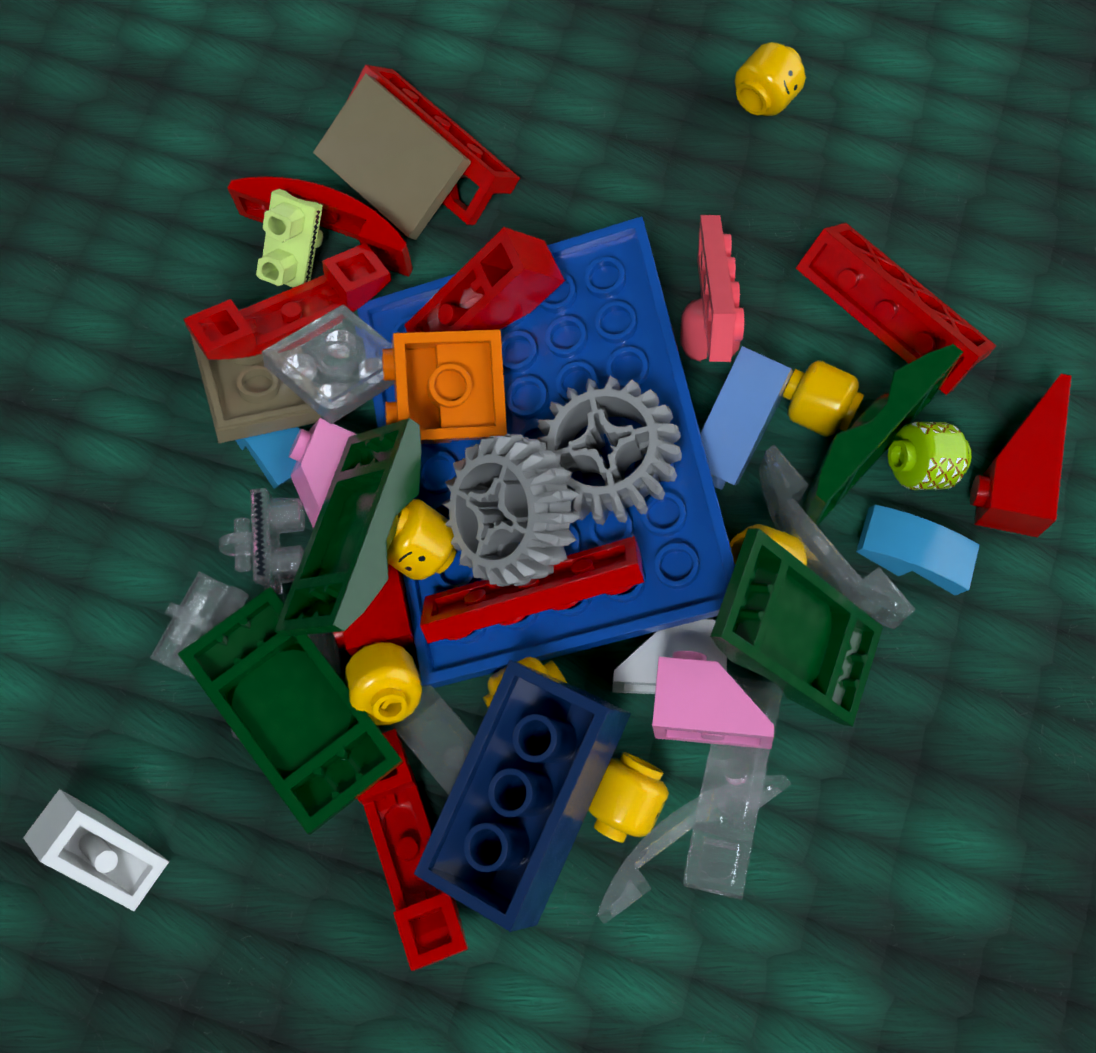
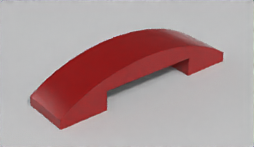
(338, 214)
(232, 334)
(401, 830)

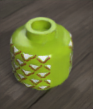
(929, 455)

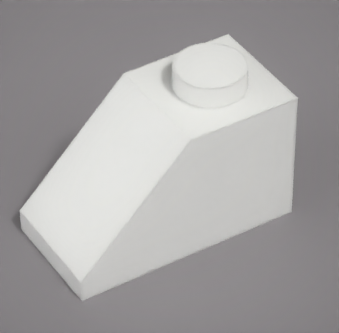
(640, 669)
(94, 850)

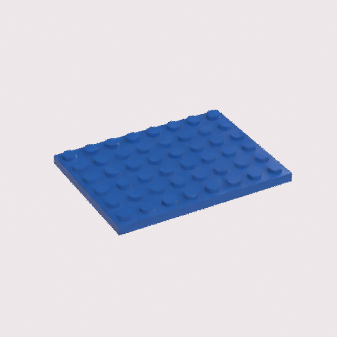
(594, 325)

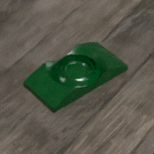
(872, 434)
(356, 525)
(796, 630)
(290, 712)

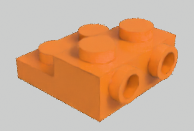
(447, 384)

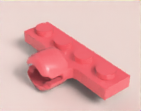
(715, 319)

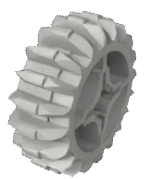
(629, 445)
(505, 496)

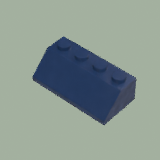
(521, 796)

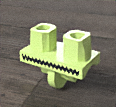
(289, 240)

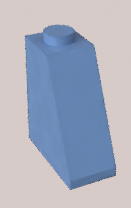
(742, 414)

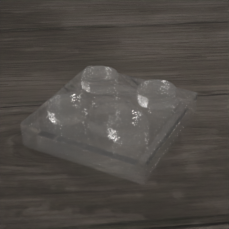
(331, 363)

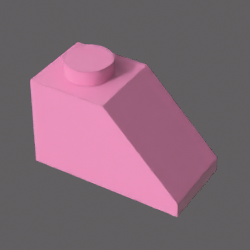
(317, 458)
(705, 705)

